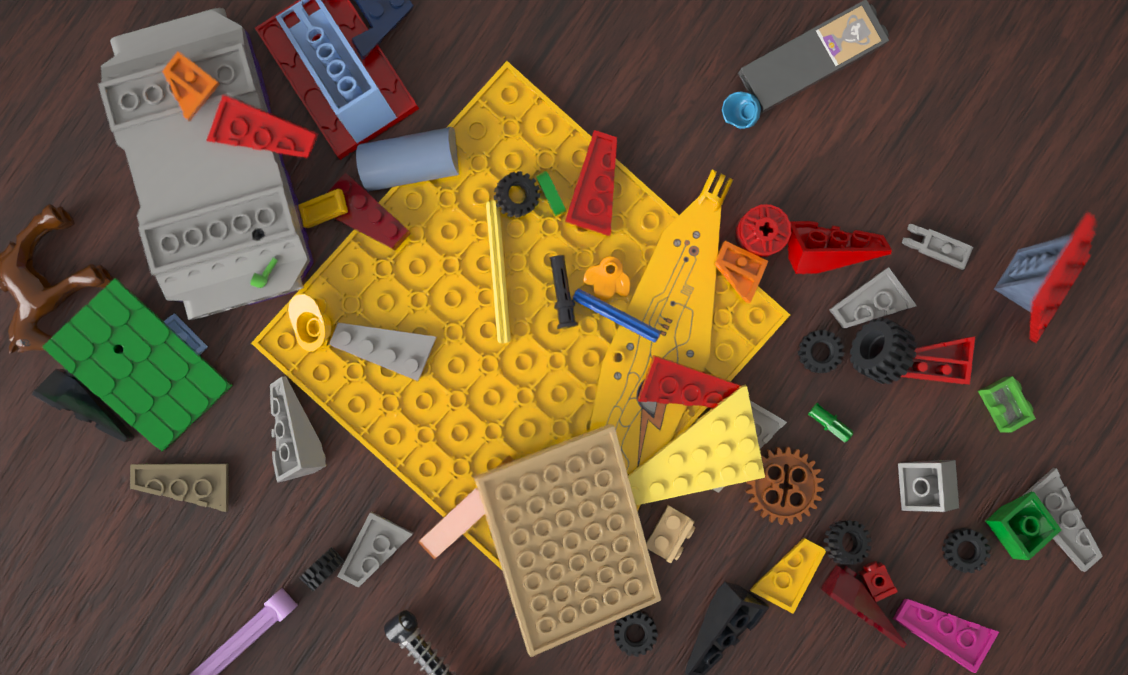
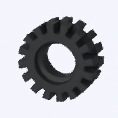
(507, 204)
(833, 344)
(859, 542)
(980, 553)
(322, 569)
(641, 646)

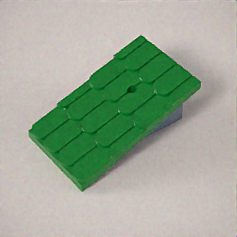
(137, 365)

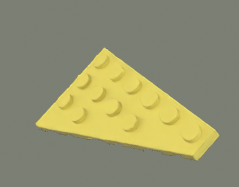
(708, 455)

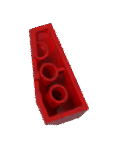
(824, 249)

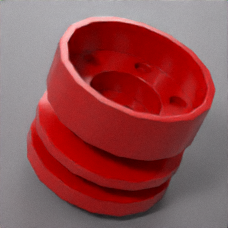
(752, 239)

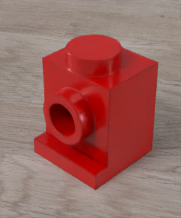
(881, 590)

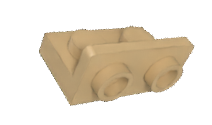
(670, 534)

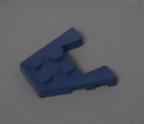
(382, 17)

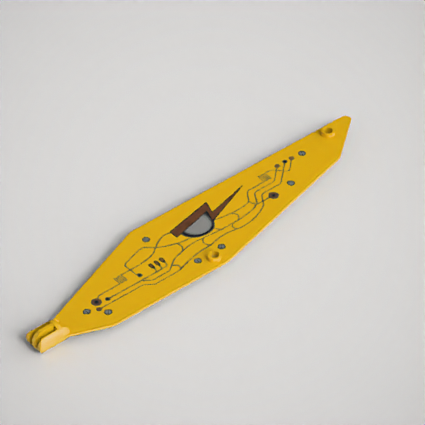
(678, 302)

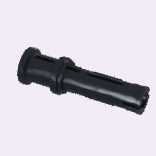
(564, 303)

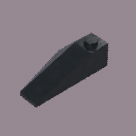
(67, 392)
(727, 617)

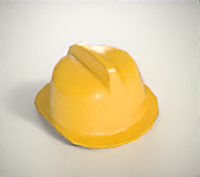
(308, 322)

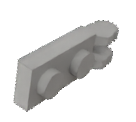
(939, 246)

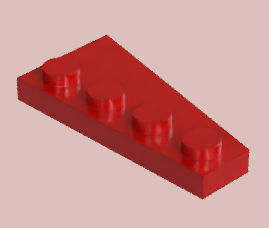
(251, 127)
(594, 191)
(680, 384)

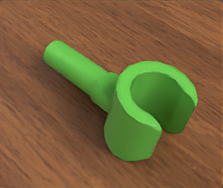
(260, 280)

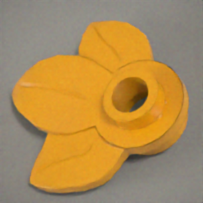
(607, 282)

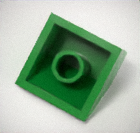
(1023, 526)

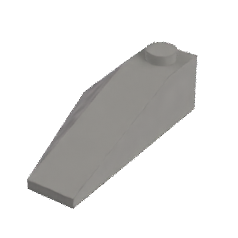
(297, 443)

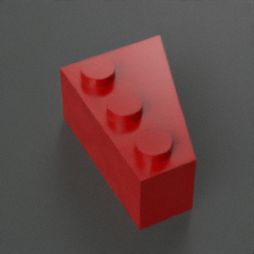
(944, 361)

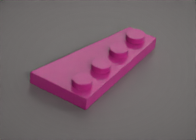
(953, 636)

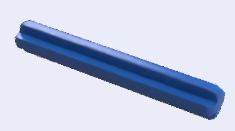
(616, 315)

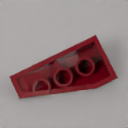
(851, 593)

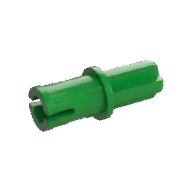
(830, 422)

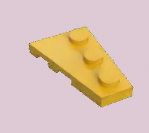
(790, 576)

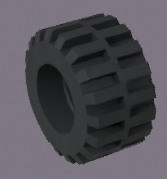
(883, 351)

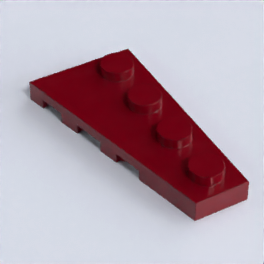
(368, 215)

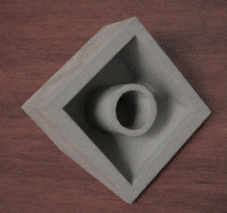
(928, 485)

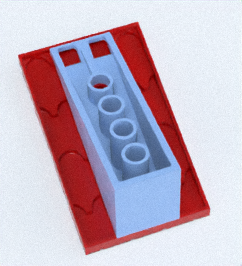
(344, 94)

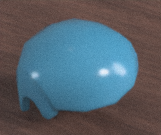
(741, 110)

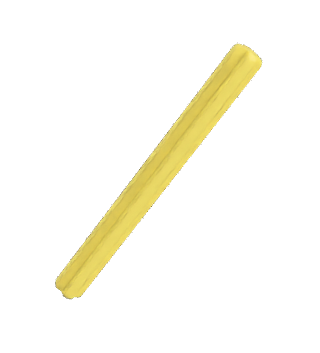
(498, 272)

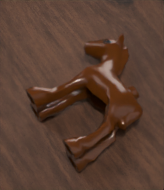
(31, 289)

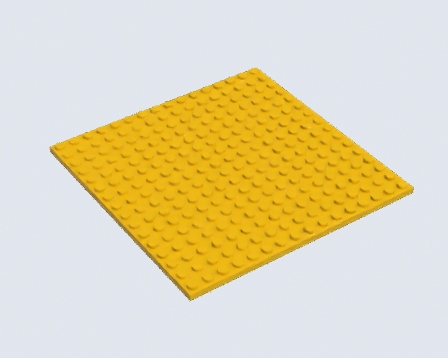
(479, 394)

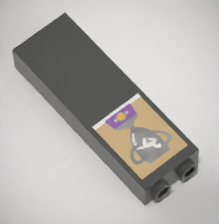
(814, 55)

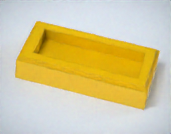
(323, 208)

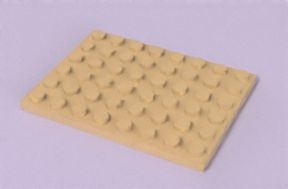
(569, 538)

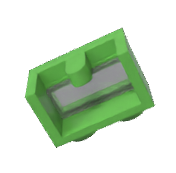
(1007, 404)

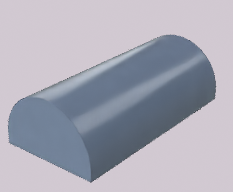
(408, 159)

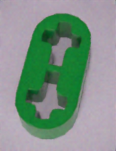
(550, 193)

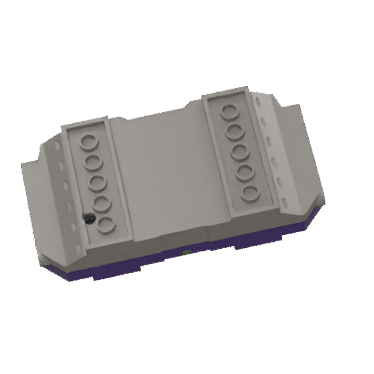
(206, 207)

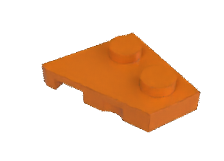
(189, 84)
(740, 269)

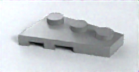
(873, 300)
(373, 546)

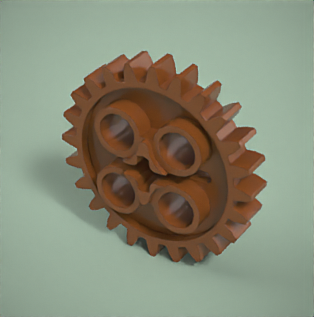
(806, 486)

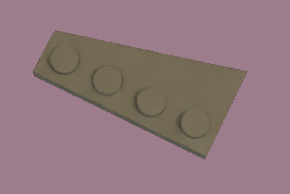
(193, 483)

